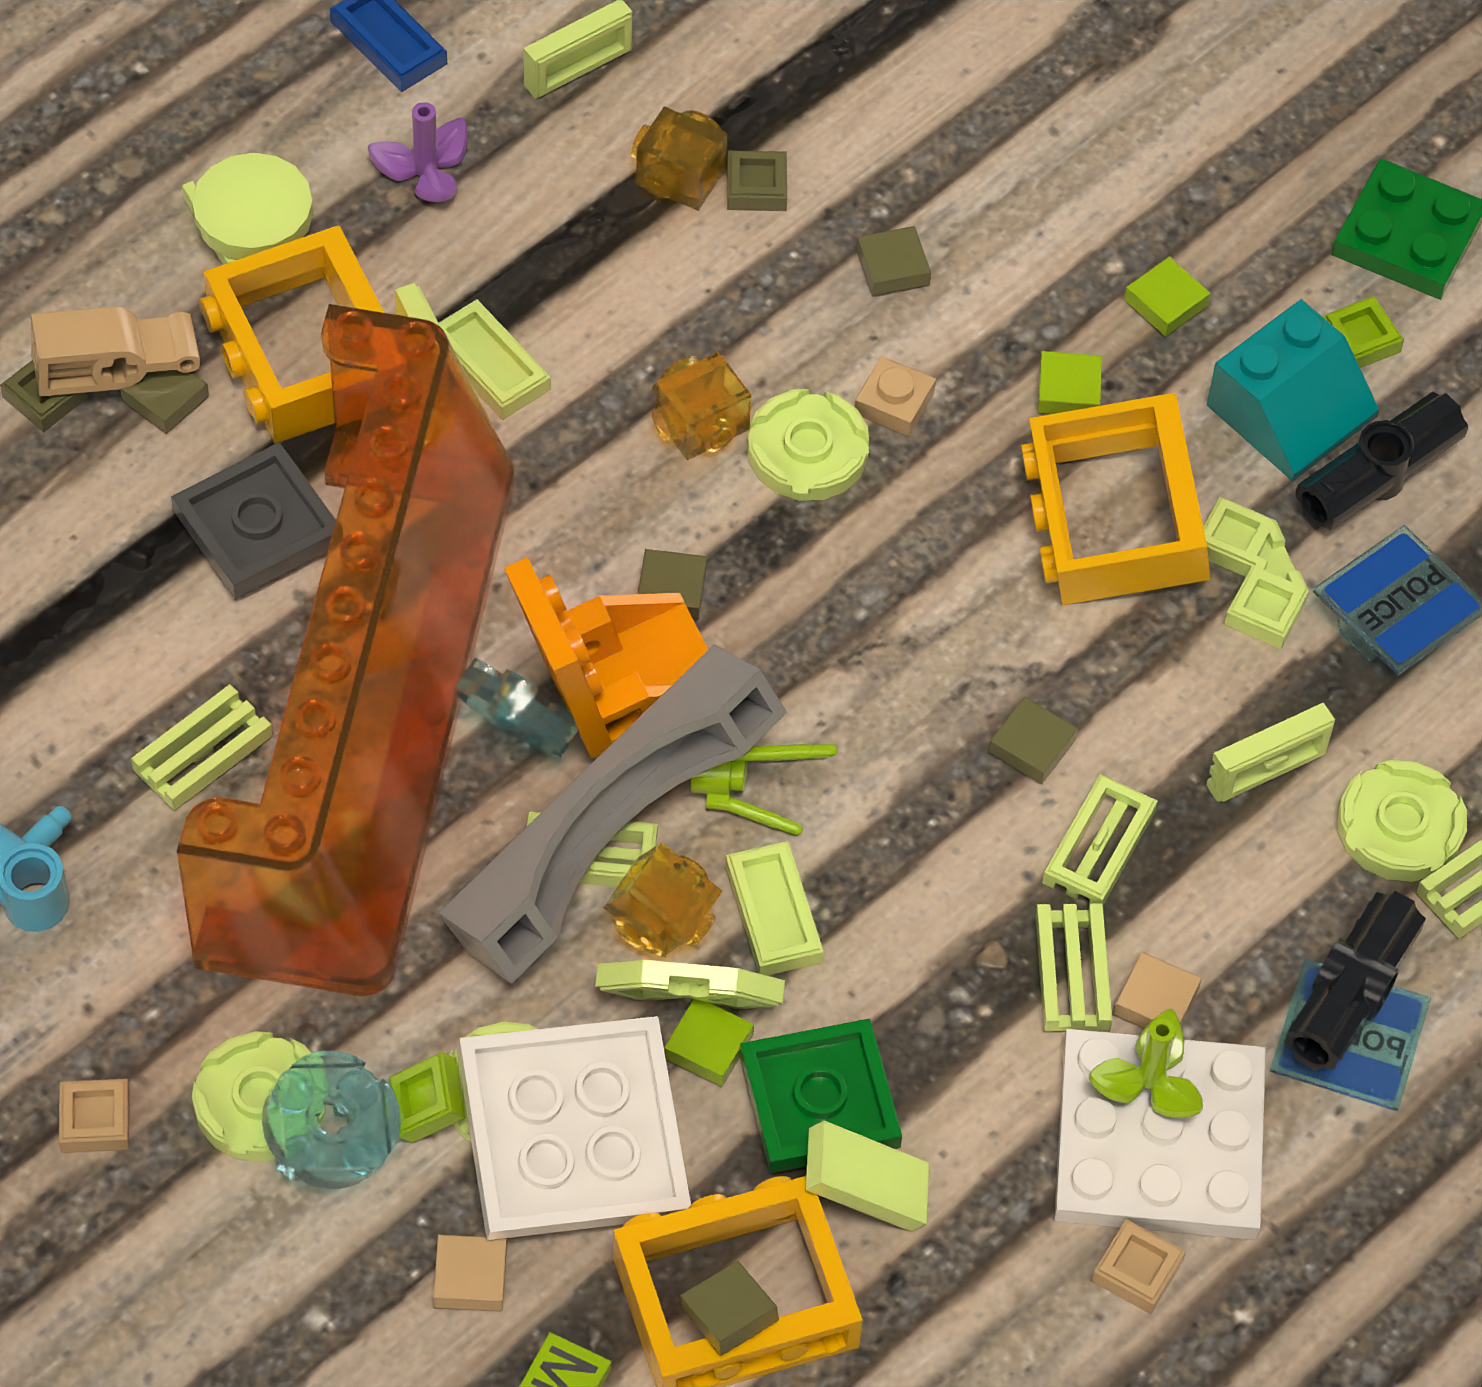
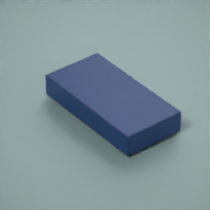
(389, 39)

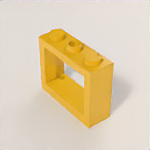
(264, 274)
(1104, 432)
(714, 1218)

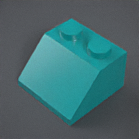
(1293, 390)

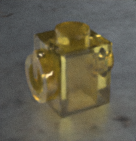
(680, 156)
(700, 405)
(663, 902)

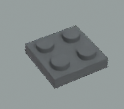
(256, 519)

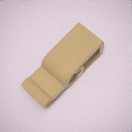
(107, 348)

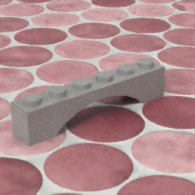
(523, 893)

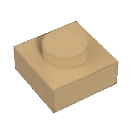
(895, 396)

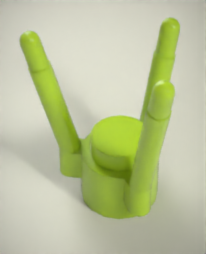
(732, 775)

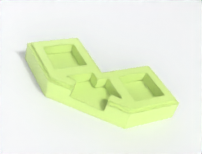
(1272, 587)
(671, 980)

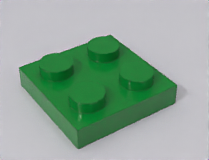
(1409, 228)
(813, 1079)

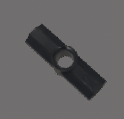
(1358, 475)
(1355, 980)

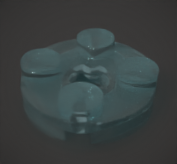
(510, 704)
(305, 1148)

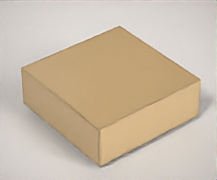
(1155, 988)
(94, 1115)
(1138, 1266)
(470, 1273)

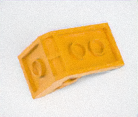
(608, 652)

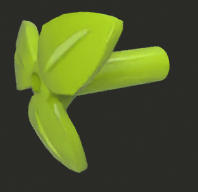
(1158, 1049)

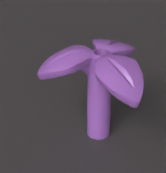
(432, 150)

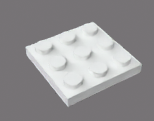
(572, 1127)
(1156, 1168)

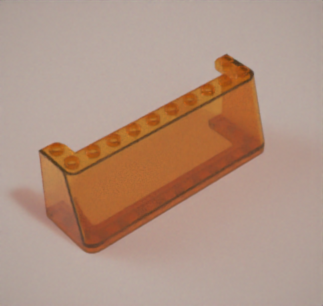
(331, 858)

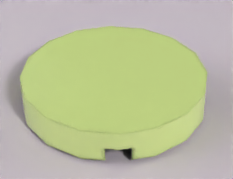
(251, 204)
(808, 445)
(1401, 820)
(233, 1091)

